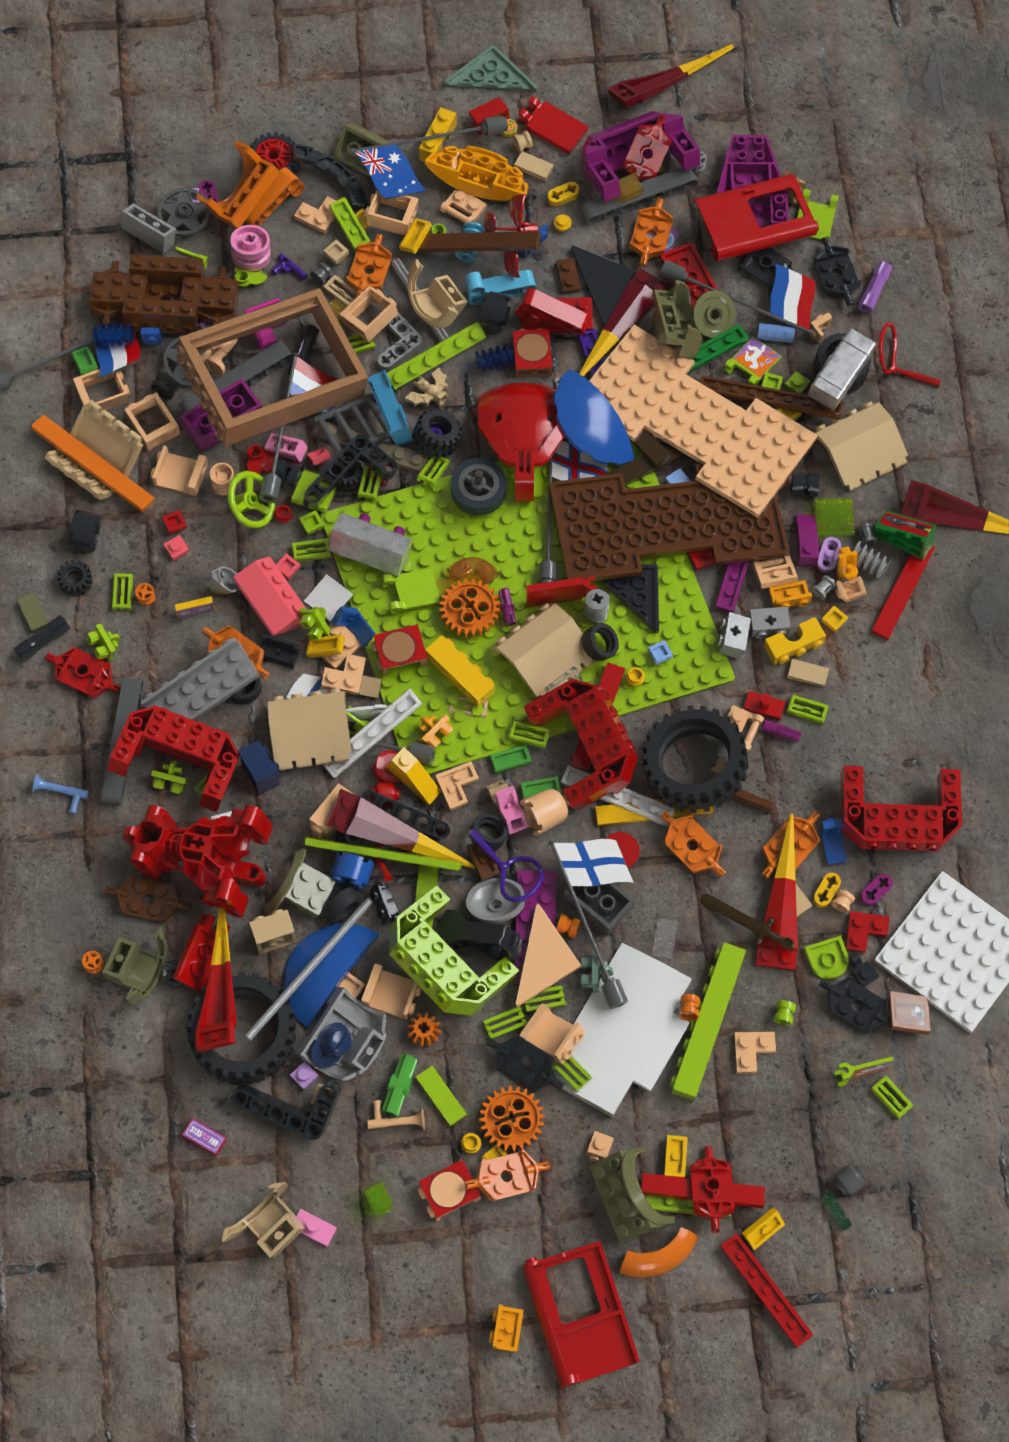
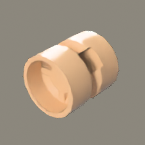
(220, 477)

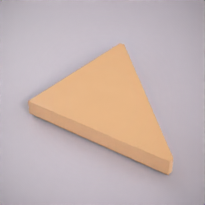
(546, 959)

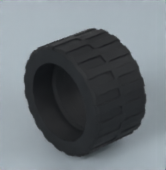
(828, 347)

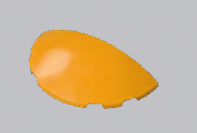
(477, 172)

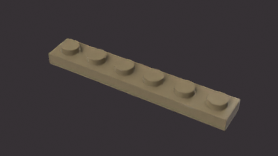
(404, 457)

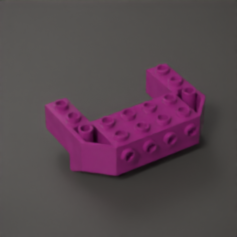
(609, 147)

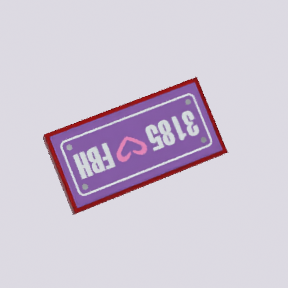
(204, 1137)

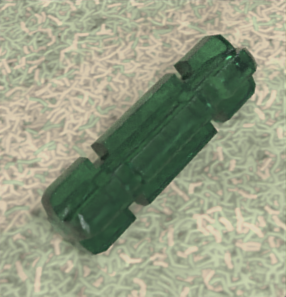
(837, 1211)

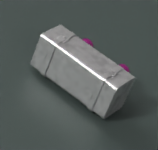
(842, 369)
(370, 543)

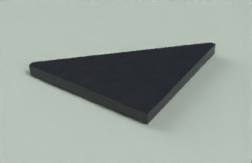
(603, 280)
(639, 594)

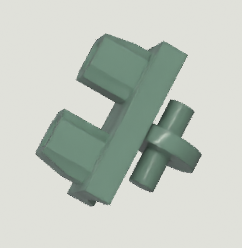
(592, 980)

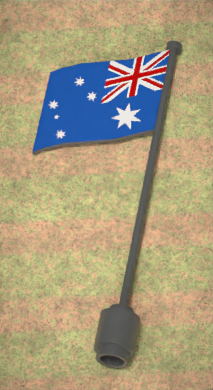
(391, 169)

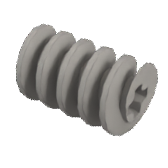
(871, 561)
(596, 606)

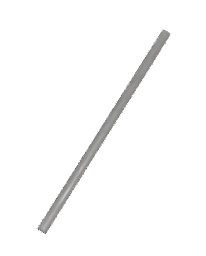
(307, 970)

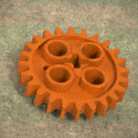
(483, 598)
(518, 1135)

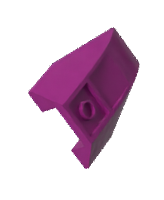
(750, 162)

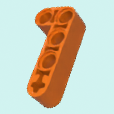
(282, 186)

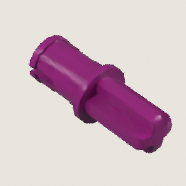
(507, 607)
(781, 731)

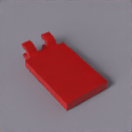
(553, 125)
(558, 591)
(197, 956)

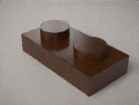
(568, 276)
(484, 865)

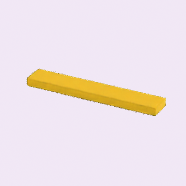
(615, 815)

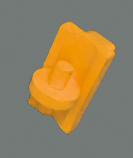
(847, 564)
(429, 736)

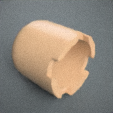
(545, 810)

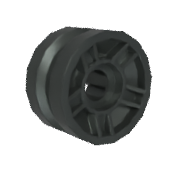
(165, 385)
(166, 972)

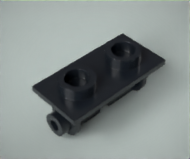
(380, 895)

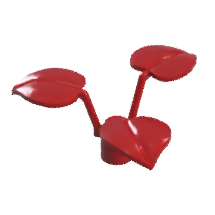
(516, 211)

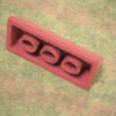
(270, 596)

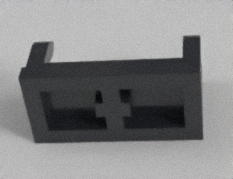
(280, 651)

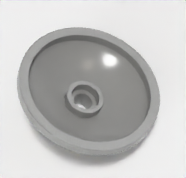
(489, 906)

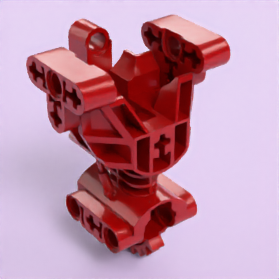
(207, 850)

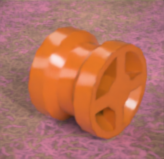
(143, 590)
(90, 959)

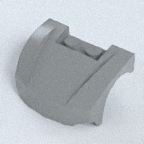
(365, 1029)

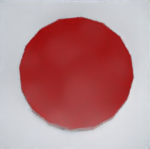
(628, 847)

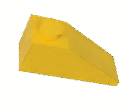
(413, 775)

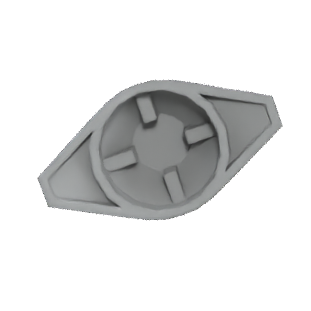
(222, 581)

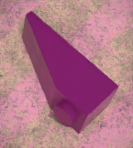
(807, 541)

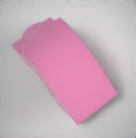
(510, 809)

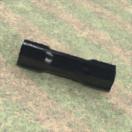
(308, 340)
(53, 630)

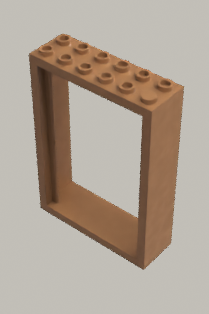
(236, 429)

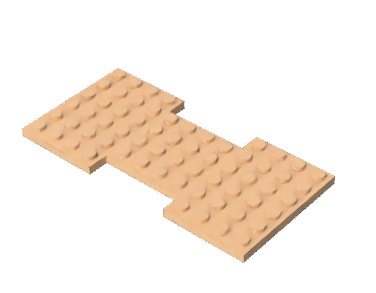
(742, 450)

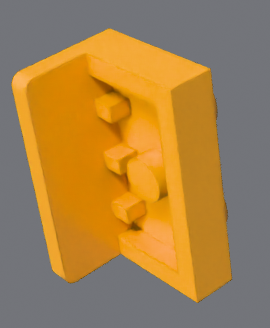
(790, 595)
(507, 1328)

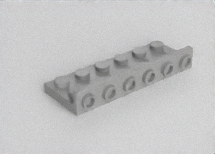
(206, 682)

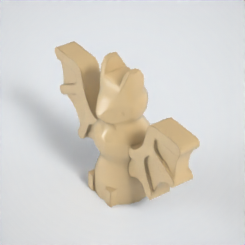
(432, 392)

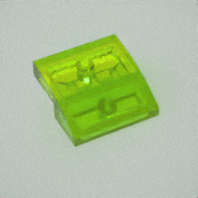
(834, 516)

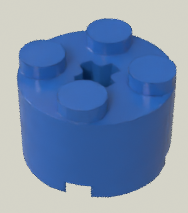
(352, 870)

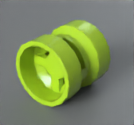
(784, 1013)

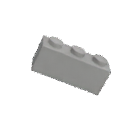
(148, 228)

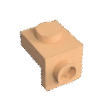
(818, 325)
(851, 589)

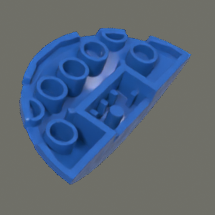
(590, 421)
(318, 987)

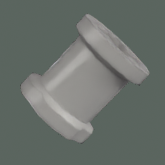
(823, 587)

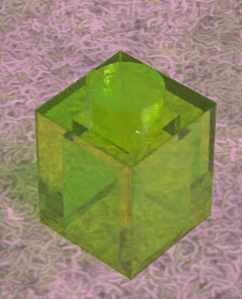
(379, 1199)

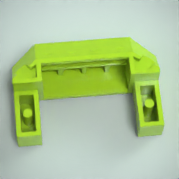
(436, 965)

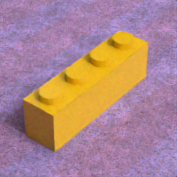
(460, 671)

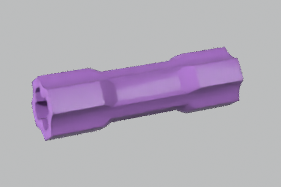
(875, 286)

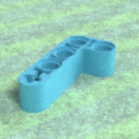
(502, 284)

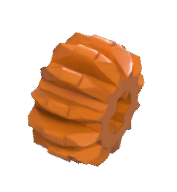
(431, 1031)

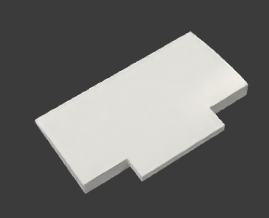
(632, 1039)

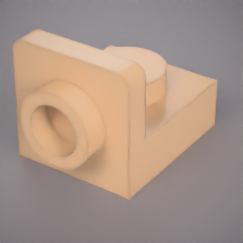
(599, 1146)

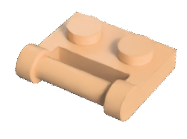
(466, 203)
(773, 576)
(741, 716)

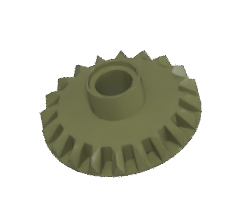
(723, 315)

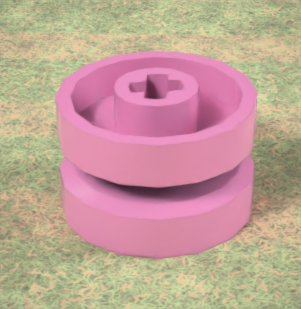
(250, 248)

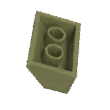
(355, 137)

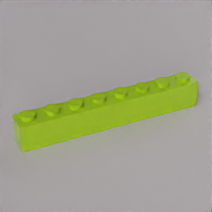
(707, 1026)

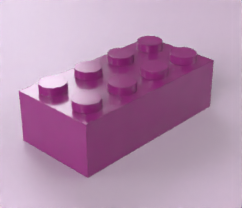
(238, 400)

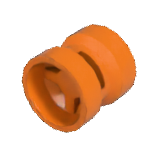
(566, 925)
(689, 1009)

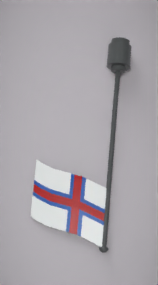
(565, 464)

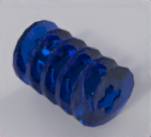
(114, 335)
(494, 358)

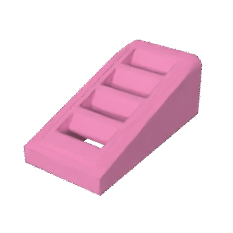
(295, 453)

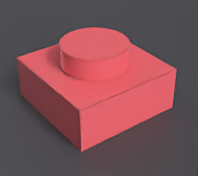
(319, 456)
(176, 548)
(288, 566)

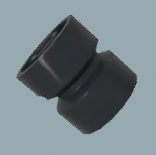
(283, 469)
(805, 484)

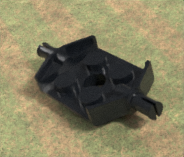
(832, 260)
(753, 264)
(847, 992)
(510, 1057)

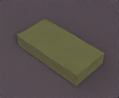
(33, 612)

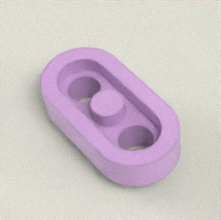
(828, 556)

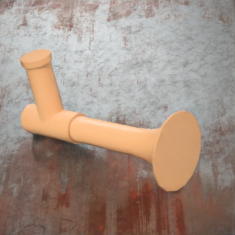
(378, 1122)

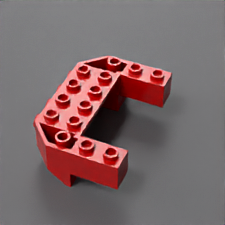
(600, 733)
(180, 739)
(900, 824)

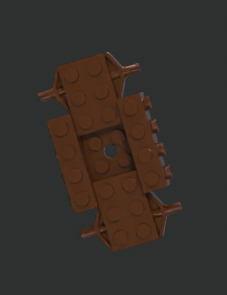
(140, 294)

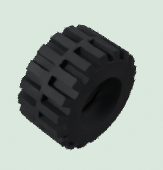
(433, 443)

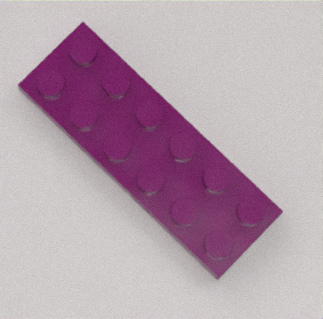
(545, 897)

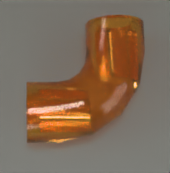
(473, 566)

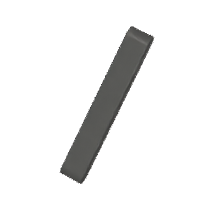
(660, 186)
(250, 371)
(129, 701)

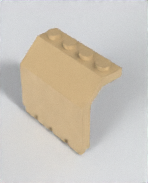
(107, 440)
(863, 444)
(544, 647)
(309, 729)

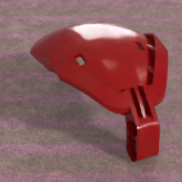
(524, 434)

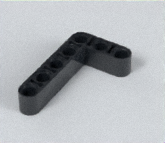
(345, 466)
(412, 820)
(289, 1111)

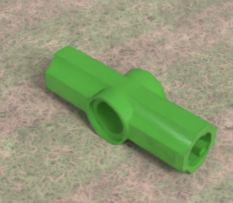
(399, 1085)

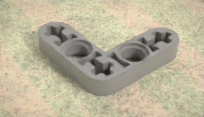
(404, 341)

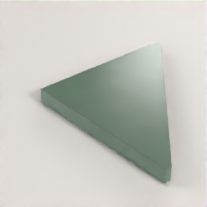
(491, 71)

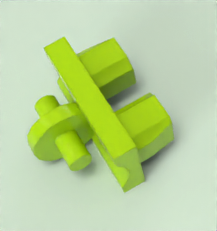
(314, 620)
(106, 641)
(177, 781)

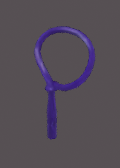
(504, 865)

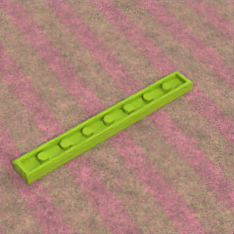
(383, 853)

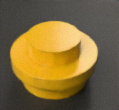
(562, 222)
(635, 676)
(471, 1143)

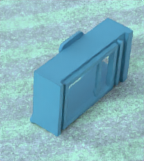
(390, 408)

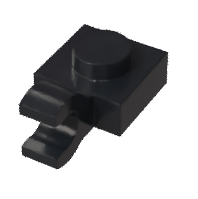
(863, 972)

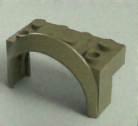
(624, 1196)

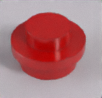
(283, 514)

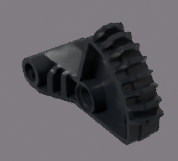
(488, 938)

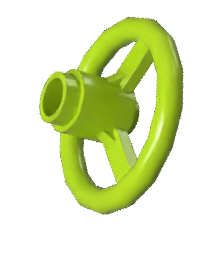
(248, 500)

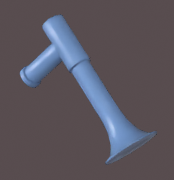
(75, 792)

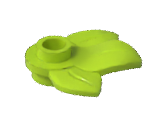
(251, 278)

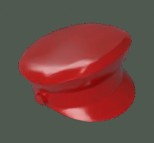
(379, 767)

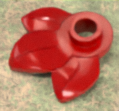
(259, 463)

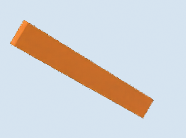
(92, 463)

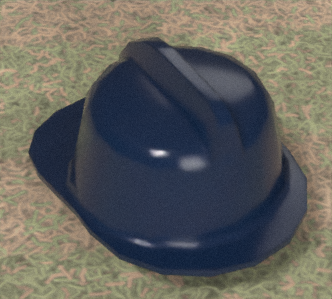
(331, 1045)

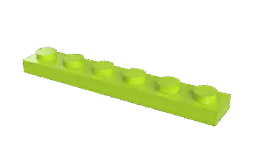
(435, 355)

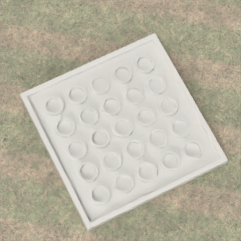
(951, 952)

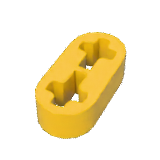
(564, 195)
(823, 888)

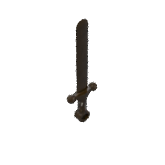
(748, 922)

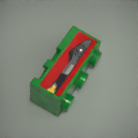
(906, 533)

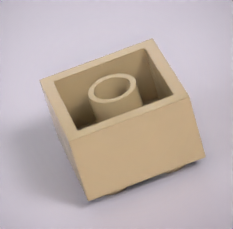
(273, 931)

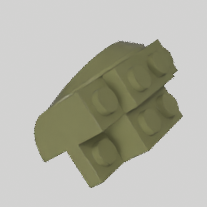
(674, 320)

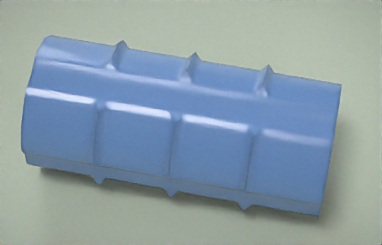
(776, 333)

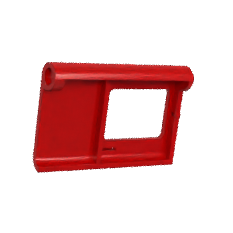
(735, 227)
(590, 1344)

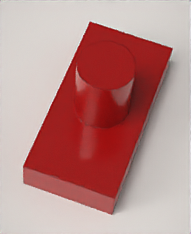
(764, 705)

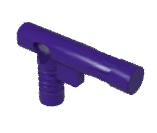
(287, 267)

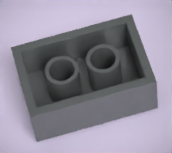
(602, 904)

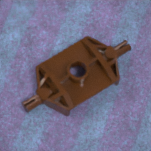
(135, 890)

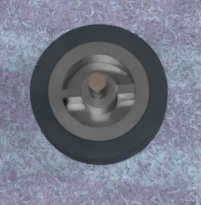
(478, 486)

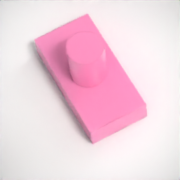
(316, 1228)

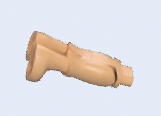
(213, 357)

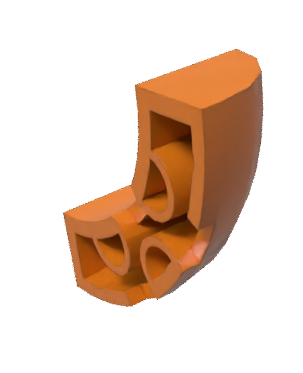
(661, 1261)

